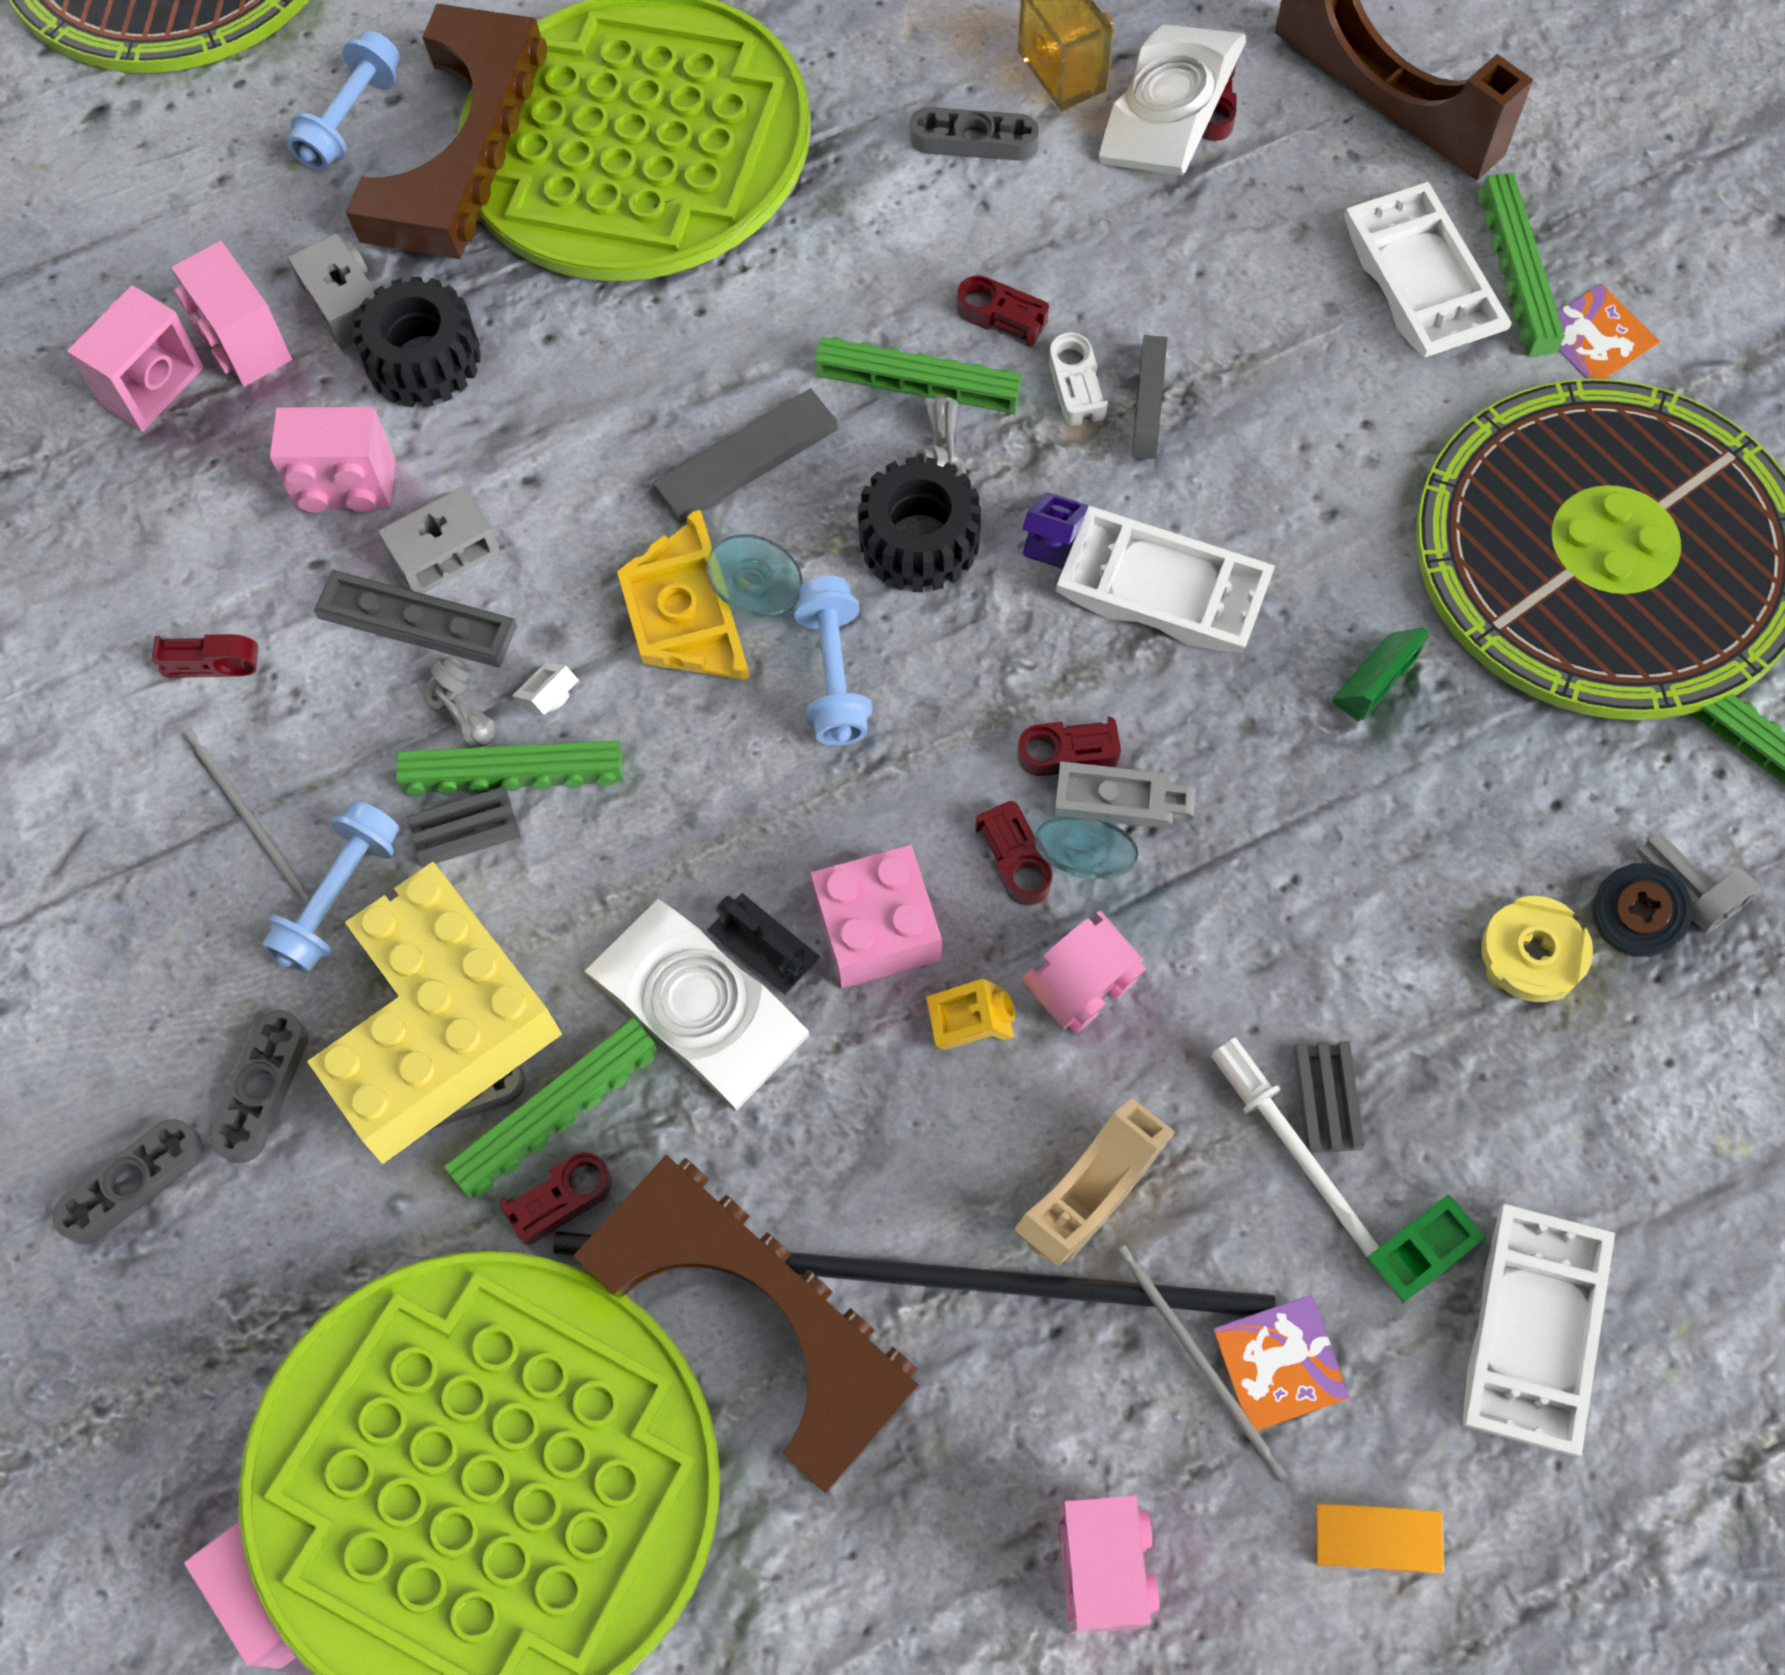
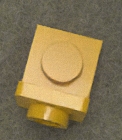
(970, 1014)

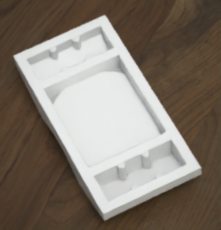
(1170, 98)
(1424, 270)
(1164, 581)
(698, 1003)
(1538, 1330)

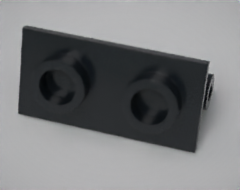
(762, 942)

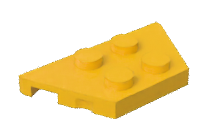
(675, 609)

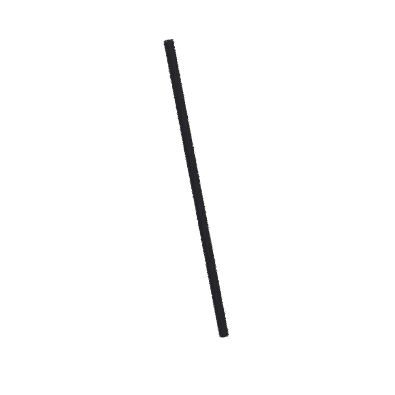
(1000, 1281)

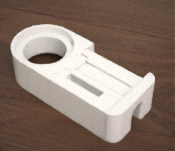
(1077, 383)

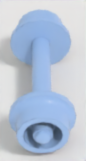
(315, 138)
(825, 606)
(367, 831)

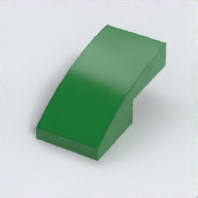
(1425, 1248)

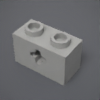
(334, 284)
(439, 540)

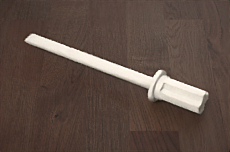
(1257, 1093)

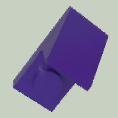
(1052, 528)

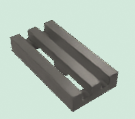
(459, 809)
(1324, 1053)

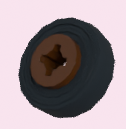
(1624, 916)

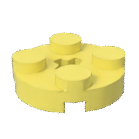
(1513, 968)

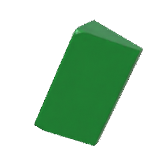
(1380, 672)

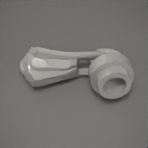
(942, 419)
(454, 675)

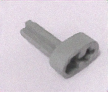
(1710, 903)

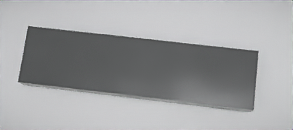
(745, 455)
(415, 618)

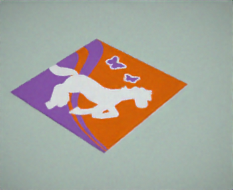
(1602, 334)
(1281, 1363)

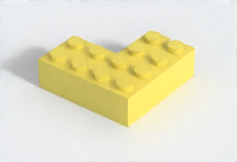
(450, 1032)

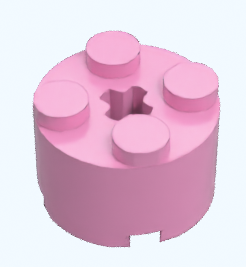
(1083, 970)

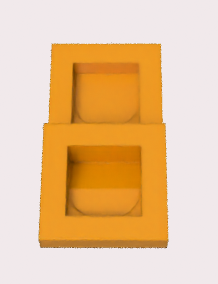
(1380, 1538)

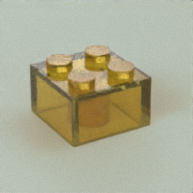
(1066, 47)

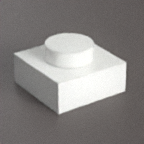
(546, 689)

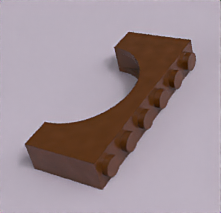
(1459, 119)
(440, 201)
(678, 1225)

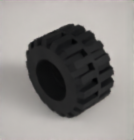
(411, 312)
(919, 491)

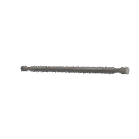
(247, 816)
(1202, 1363)

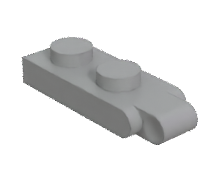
(1122, 796)

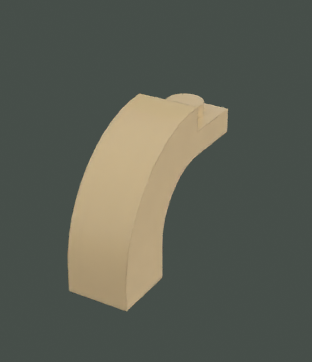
(1095, 1184)

